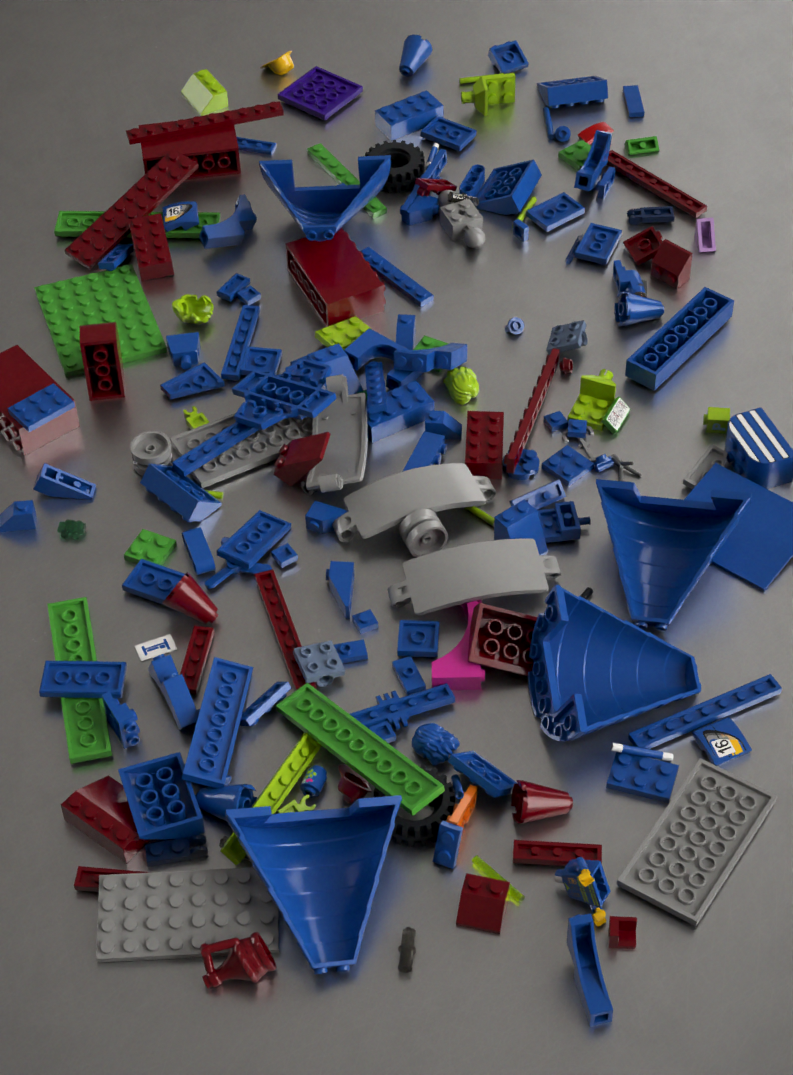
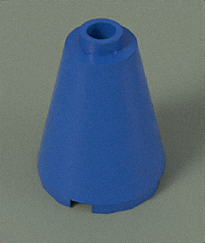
(414, 54)
(636, 309)
(219, 800)

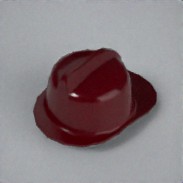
(352, 784)

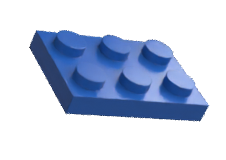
(448, 133)
(555, 211)
(598, 243)
(41, 407)
(151, 581)
(482, 773)
(642, 777)

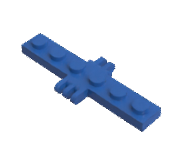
(399, 710)

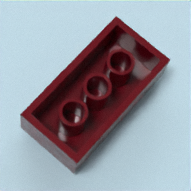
(151, 247)
(485, 443)

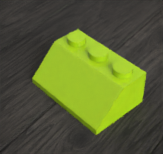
(205, 93)

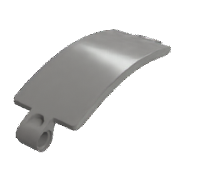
(347, 446)
(398, 495)
(473, 574)

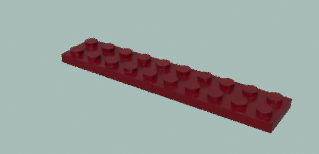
(135, 203)

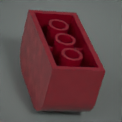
(102, 361)

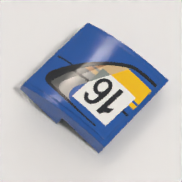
(180, 214)
(722, 741)

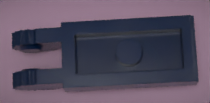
(650, 215)
(175, 850)

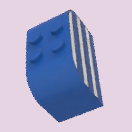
(758, 449)

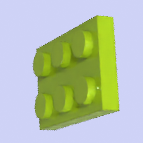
(342, 332)

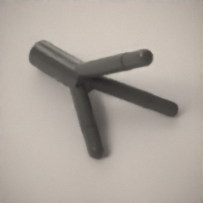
(623, 465)

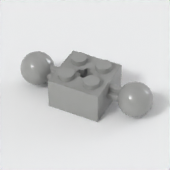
(461, 220)

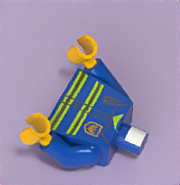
(587, 883)

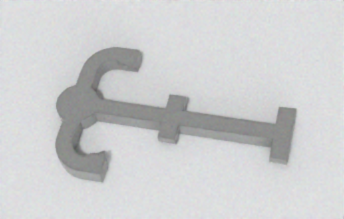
(582, 443)

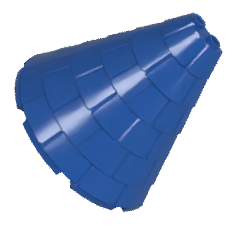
(325, 209)
(665, 545)
(599, 668)
(320, 871)

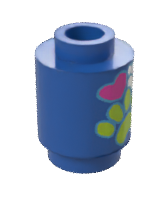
(314, 781)

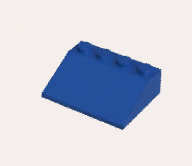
(573, 91)
(509, 188)
(160, 800)

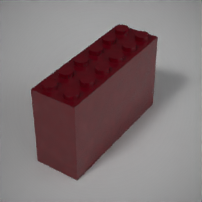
(212, 149)
(335, 278)
(18, 380)

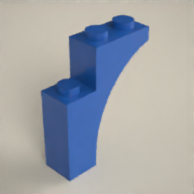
(597, 158)
(232, 230)
(424, 360)
(174, 690)
(587, 970)

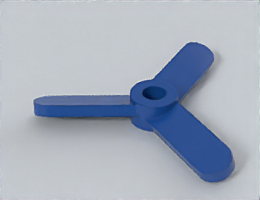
(233, 568)

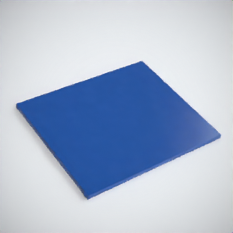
(763, 536)

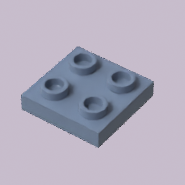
(568, 337)
(319, 663)

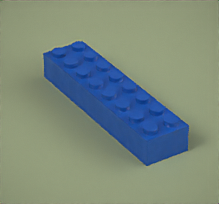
(679, 338)

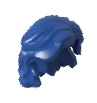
(434, 743)

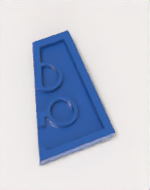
(192, 381)

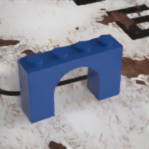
(375, 345)

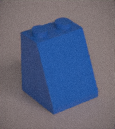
(520, 523)

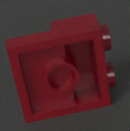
(644, 245)

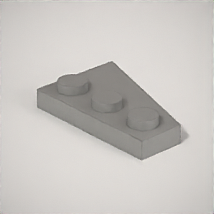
(704, 464)

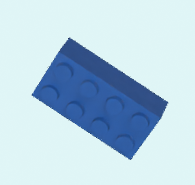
(408, 115)
(405, 409)

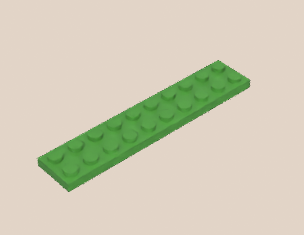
(76, 222)
(83, 717)
(360, 748)

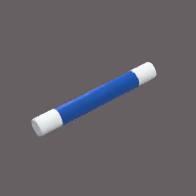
(433, 151)
(641, 752)

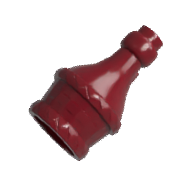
(246, 960)

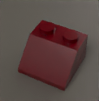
(672, 264)
(483, 903)

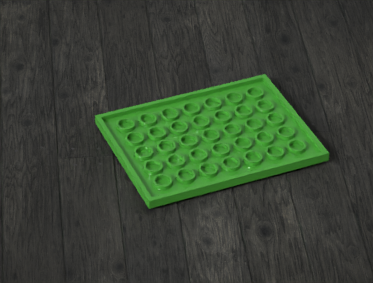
(96, 300)

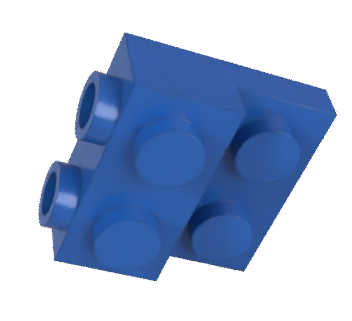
(508, 57)
(121, 720)

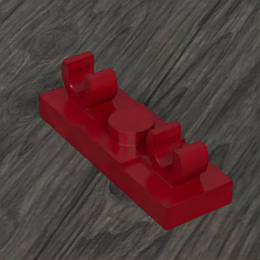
(434, 185)

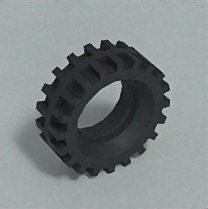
(402, 177)
(427, 828)

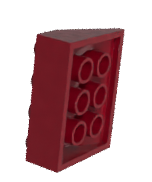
(501, 639)
(105, 817)

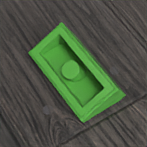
(642, 145)

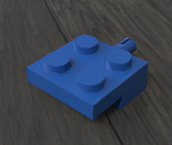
(561, 522)

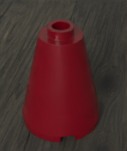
(191, 601)
(538, 802)

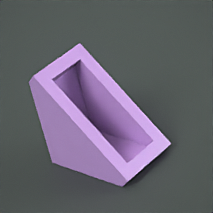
(705, 235)

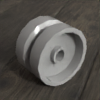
(150, 448)
(423, 532)

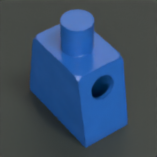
(184, 349)

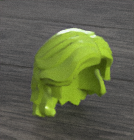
(192, 310)
(461, 385)

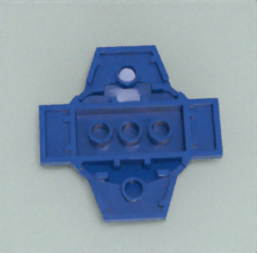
(283, 396)

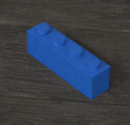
(427, 451)

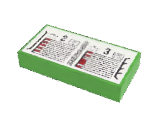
(616, 415)

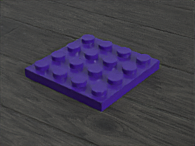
(320, 93)

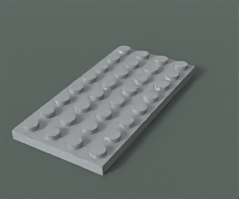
(247, 454)
(697, 841)
(179, 911)

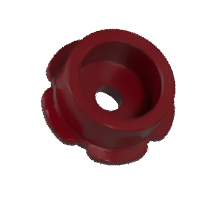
(566, 365)

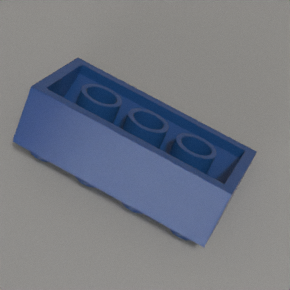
(179, 492)

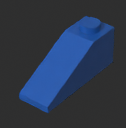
(61, 484)
(341, 583)

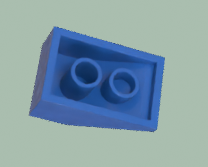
(340, 364)

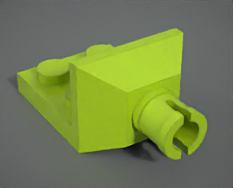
(491, 90)
(594, 399)

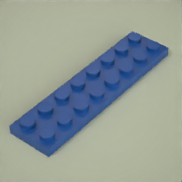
(217, 723)

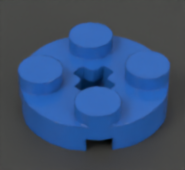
(529, 467)

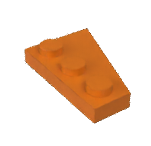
(463, 810)

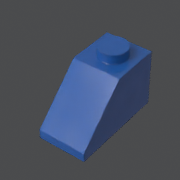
(422, 210)
(406, 331)
(443, 424)
(18, 517)
(321, 517)

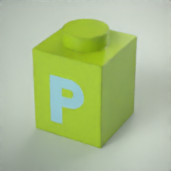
(716, 420)

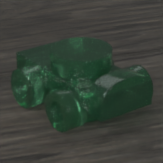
(72, 527)

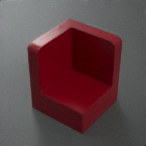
(622, 932)

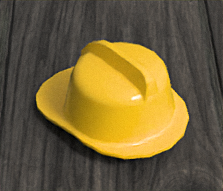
(280, 65)

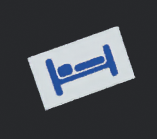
(155, 647)

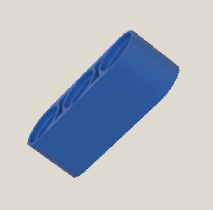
(473, 181)
(198, 551)

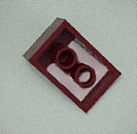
(300, 457)

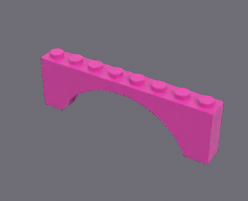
(454, 666)

